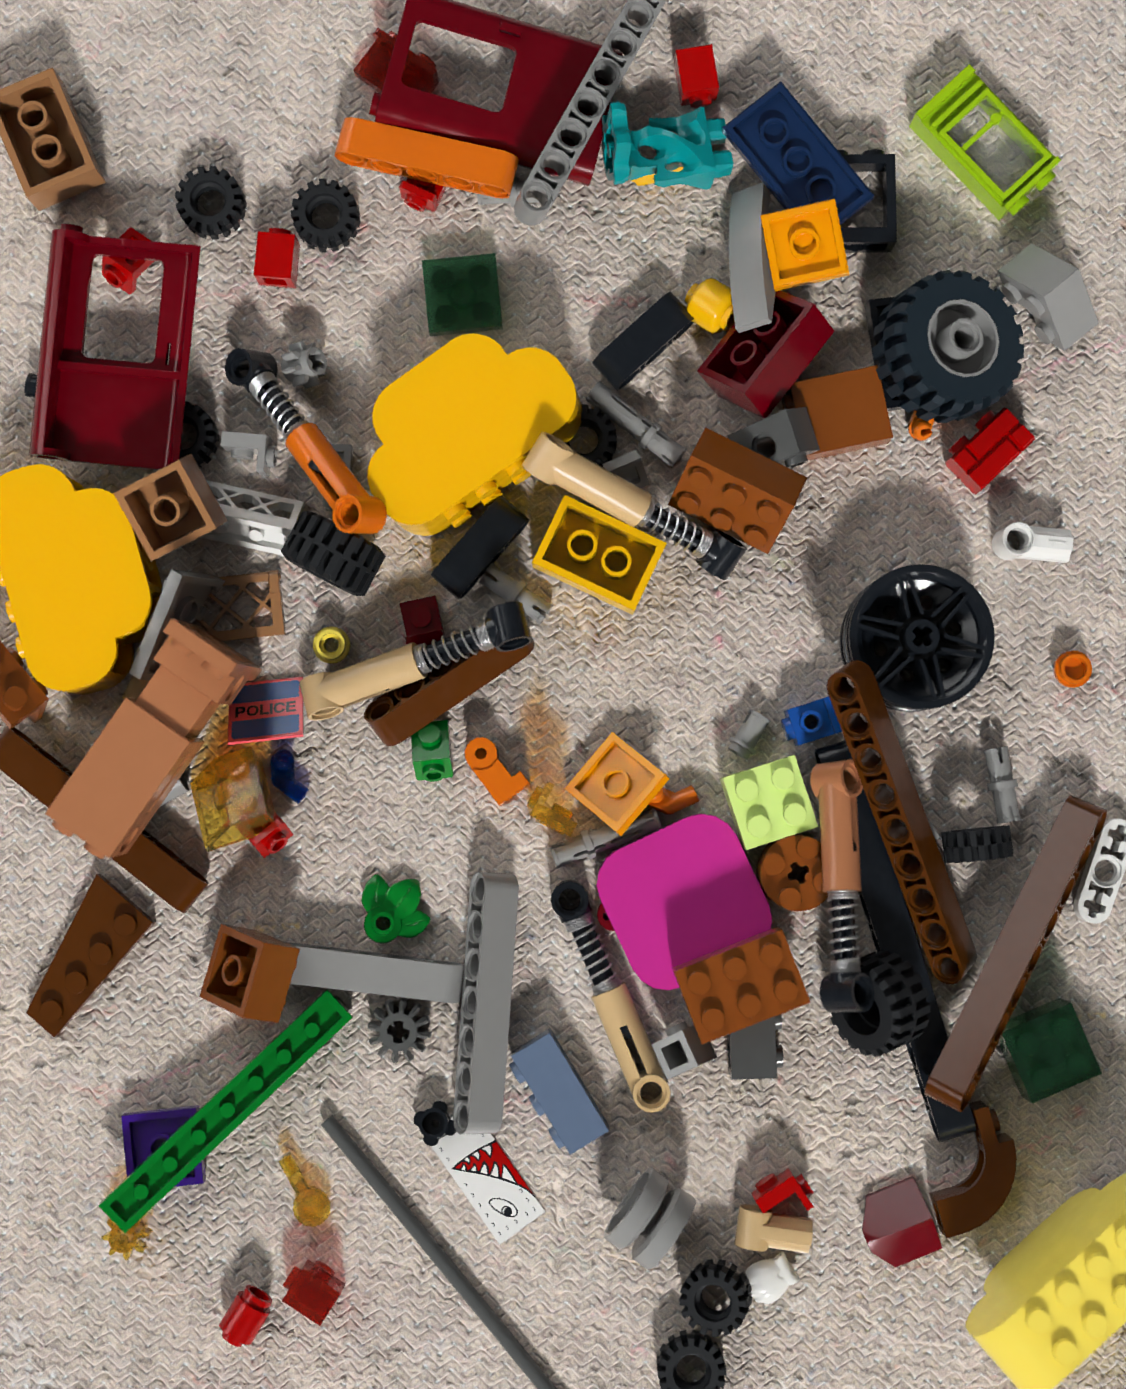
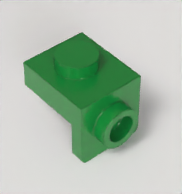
(432, 752)

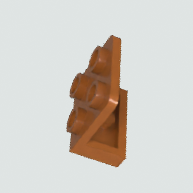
(19, 692)

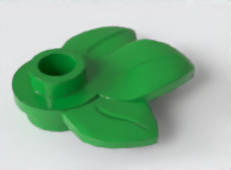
(395, 904)

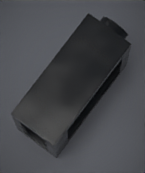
(874, 238)

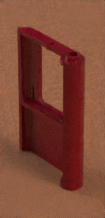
(539, 90)

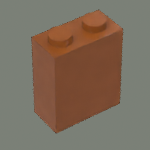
(844, 410)

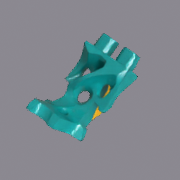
(680, 157)

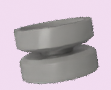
(650, 1218)

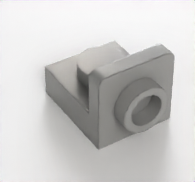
(247, 444)

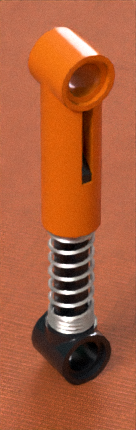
(351, 504)

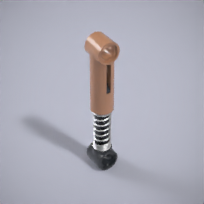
(837, 789)

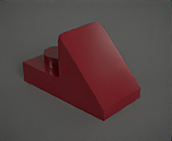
(422, 620)

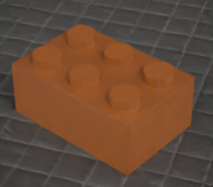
(737, 490)
(741, 985)

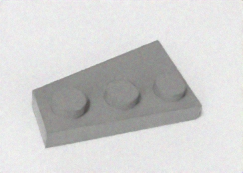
(180, 599)

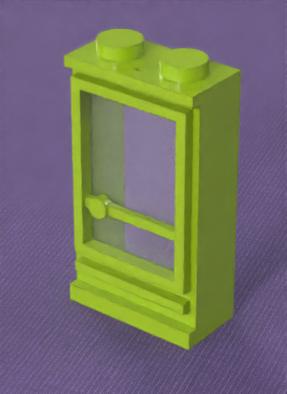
(984, 144)

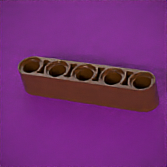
(415, 705)

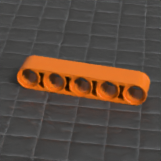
(426, 157)

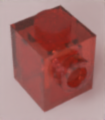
(312, 1290)

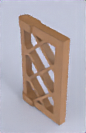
(248, 631)

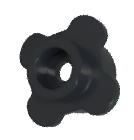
(425, 1119)

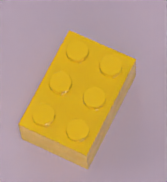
(598, 554)

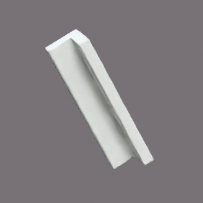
(254, 526)

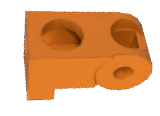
(485, 762)

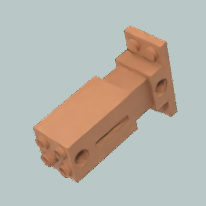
(149, 741)

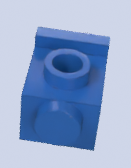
(794, 725)

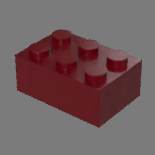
(764, 362)

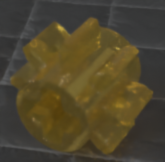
(120, 1243)

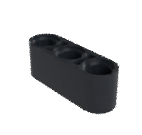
(643, 341)
(480, 547)

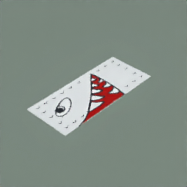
(489, 1182)

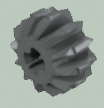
(410, 1023)

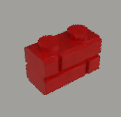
(989, 450)

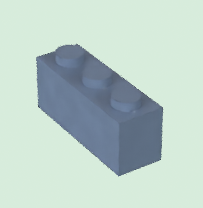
(558, 1092)

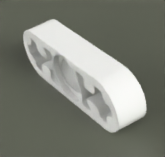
(1119, 864)

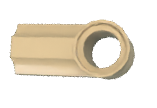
(772, 1230)

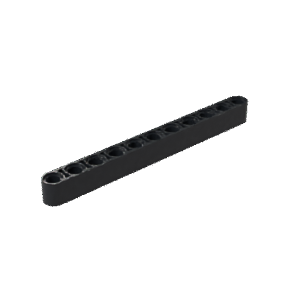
(894, 933)

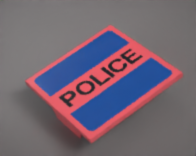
(267, 712)

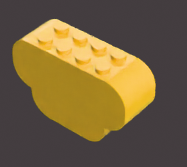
(464, 428)
(72, 579)

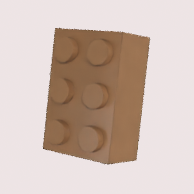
(46, 140)

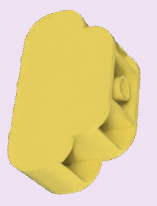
(1057, 1291)

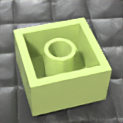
(768, 802)

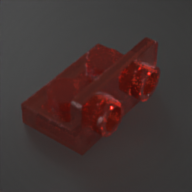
(373, 67)

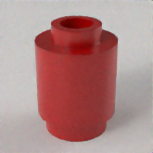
(245, 1316)

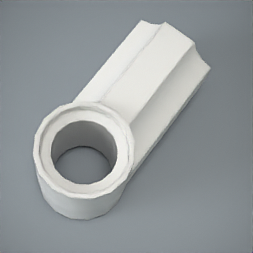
(1035, 543)

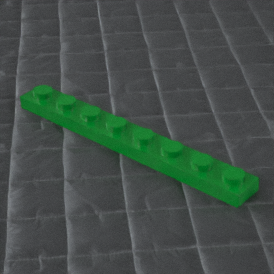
(225, 1111)

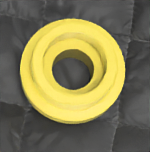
(323, 636)

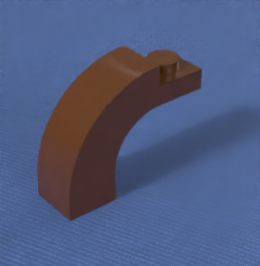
(988, 1184)

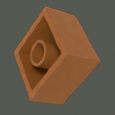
(249, 973)

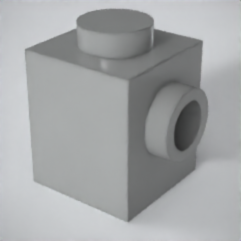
(682, 1050)

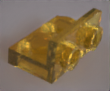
(556, 818)

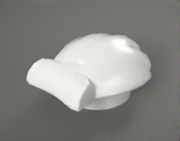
(770, 1278)

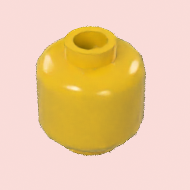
(711, 305)

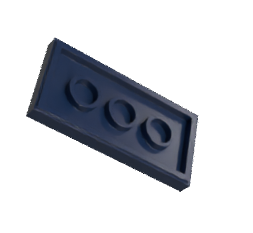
(795, 155)

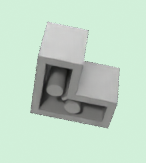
(1051, 293)

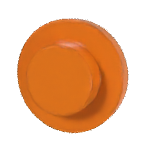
(1072, 669)

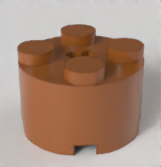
(776, 864)

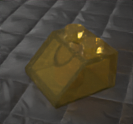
(232, 799)

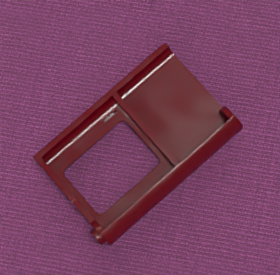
(104, 406)

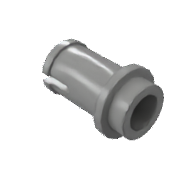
(748, 734)

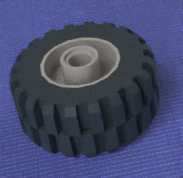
(948, 346)

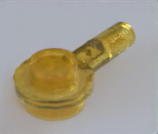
(311, 1203)

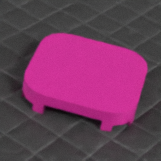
(681, 896)

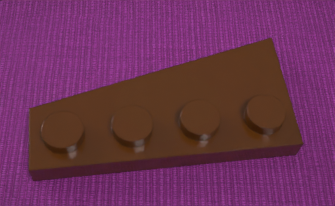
(93, 947)

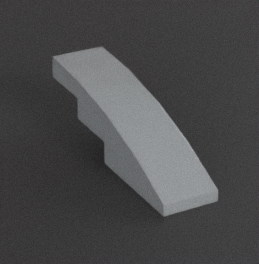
(748, 259)

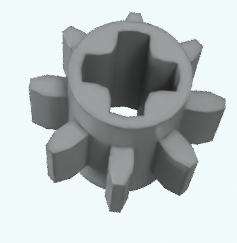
(304, 364)

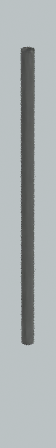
(437, 1254)

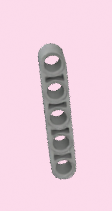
(378, 973)

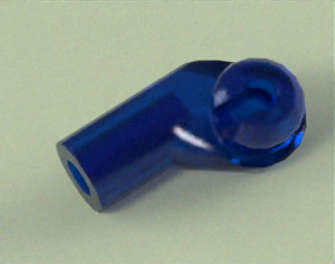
(283, 776)

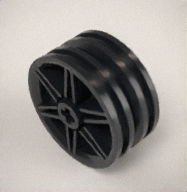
(952, 601)

